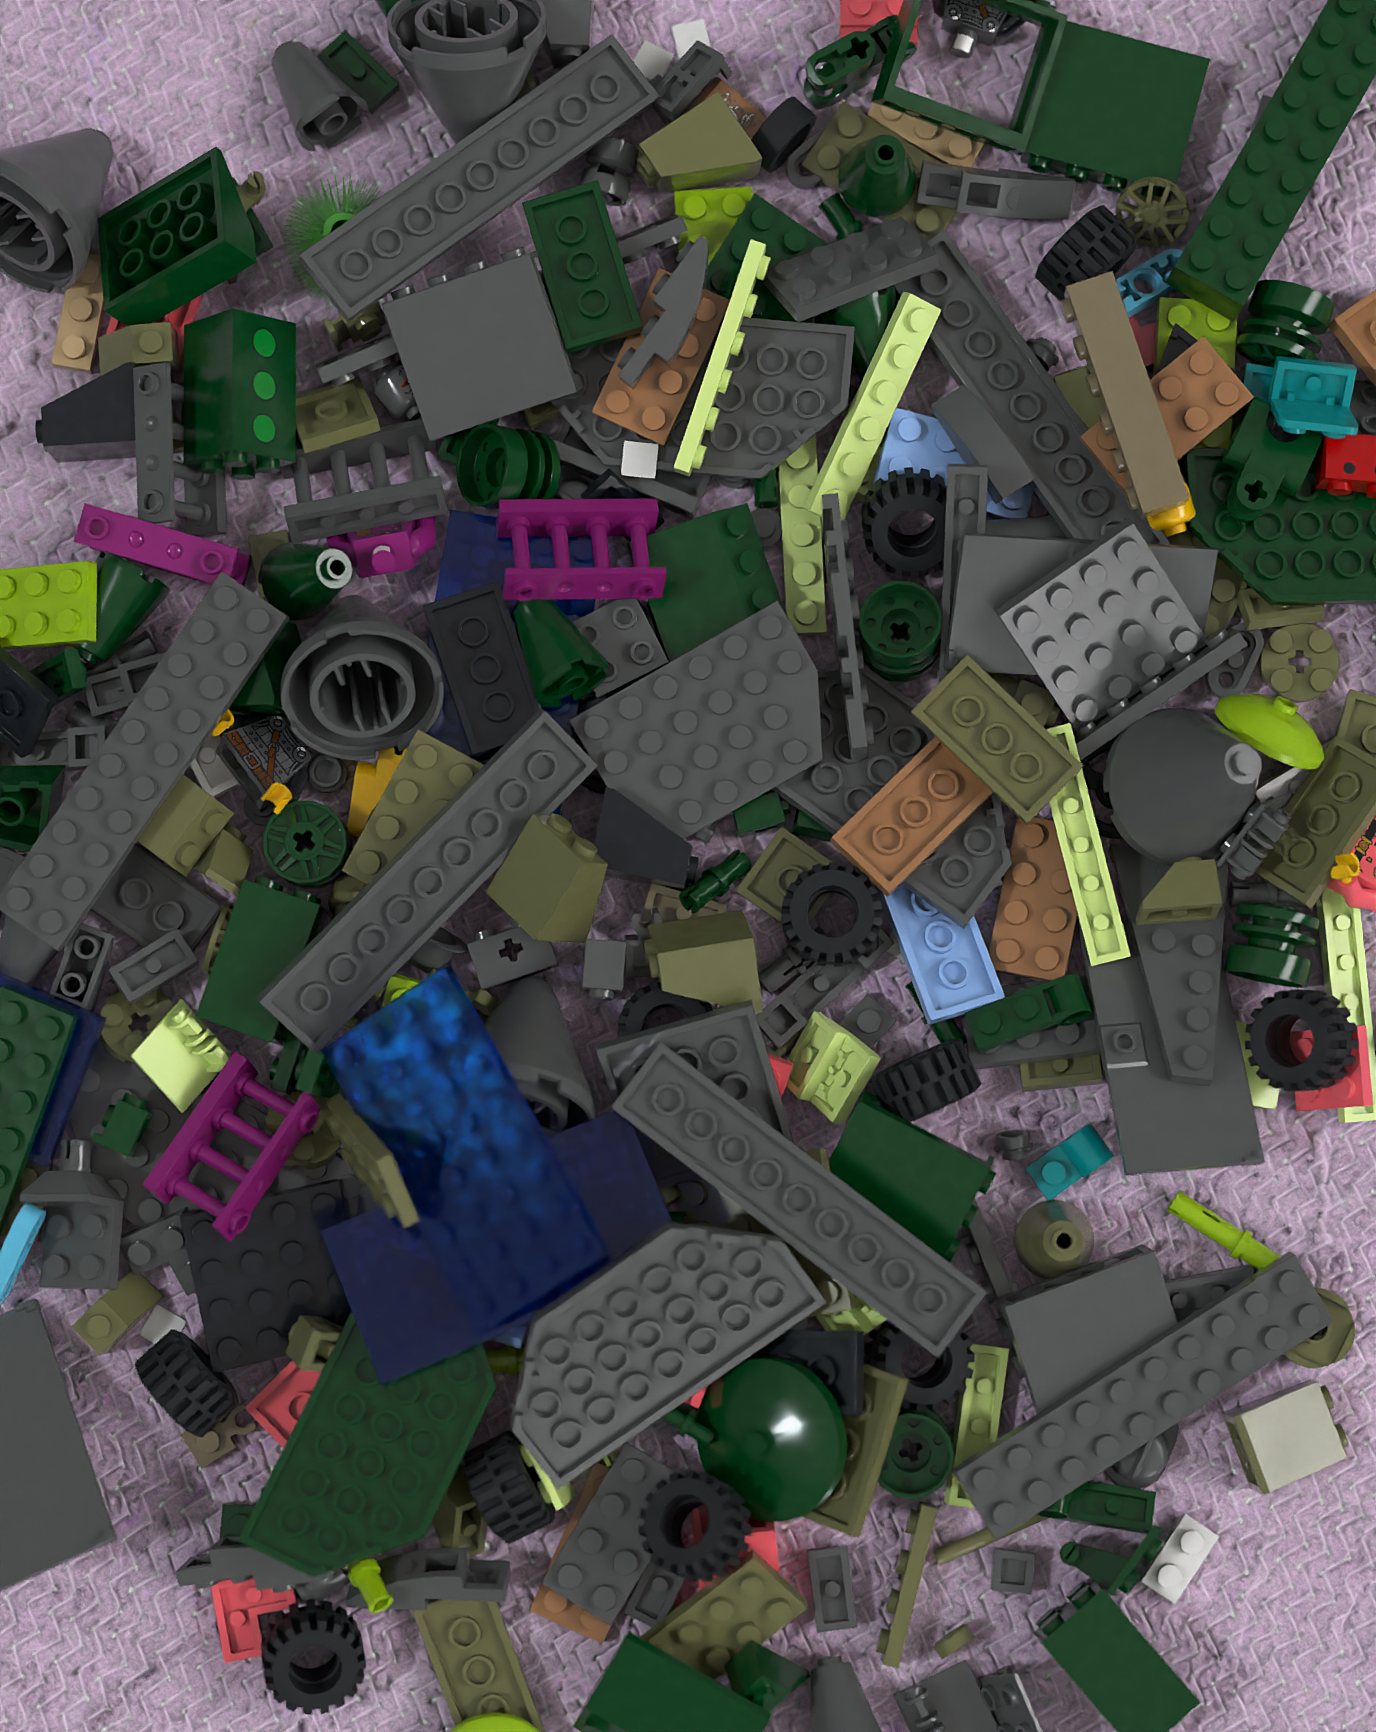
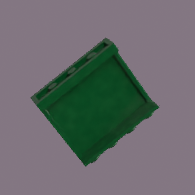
(1115, 110)
(910, 1174)

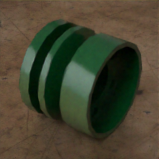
(1284, 322)
(506, 465)
(900, 611)
(310, 867)
(1272, 945)
(927, 1469)

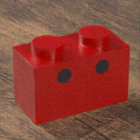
(1347, 465)

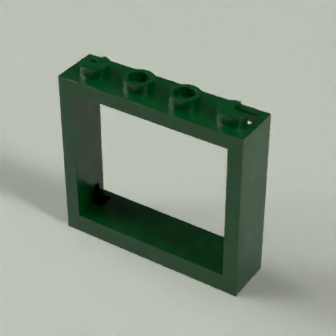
(1010, 139)

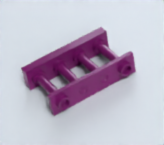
(580, 519)
(160, 546)
(211, 1116)

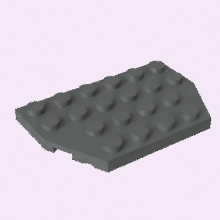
(711, 725)

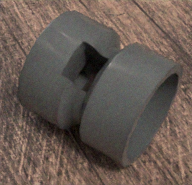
(610, 165)

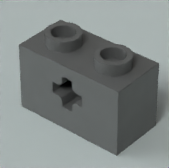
(603, 968)
(497, 970)

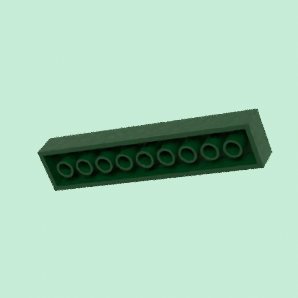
(1280, 159)

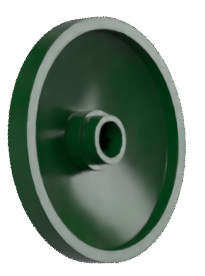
(773, 1437)

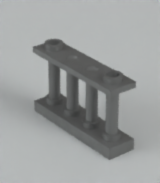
(155, 468)
(371, 507)

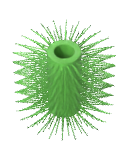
(332, 222)

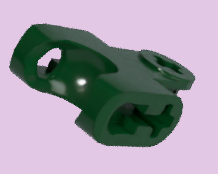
(850, 63)
(1265, 462)

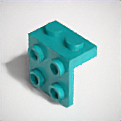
(1313, 396)

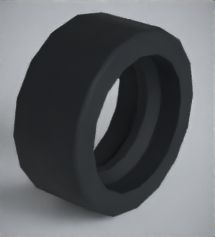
(783, 133)

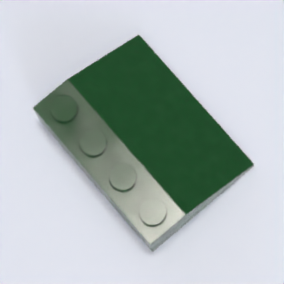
(174, 241)
(711, 580)
(658, 1693)

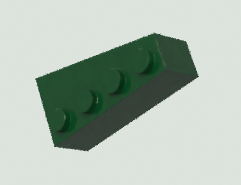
(28, 802)

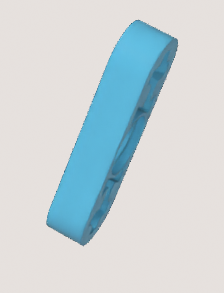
(1151, 272)
(18, 1246)

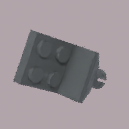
(80, 1222)

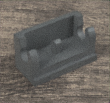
(688, 79)

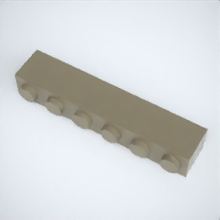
(1125, 396)

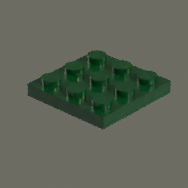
(783, 241)

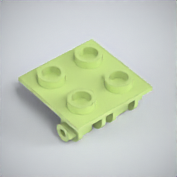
(181, 1055)

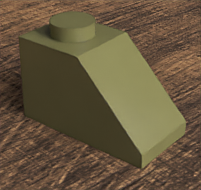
(139, 344)
(226, 859)
(1183, 894)
(117, 1312)
(312, 1342)
(459, 1519)

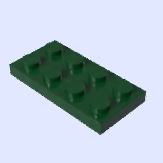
(582, 266)

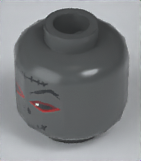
(395, 392)

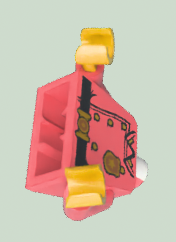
(1357, 872)

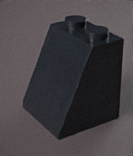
(92, 420)
(642, 847)

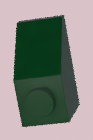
(764, 1676)

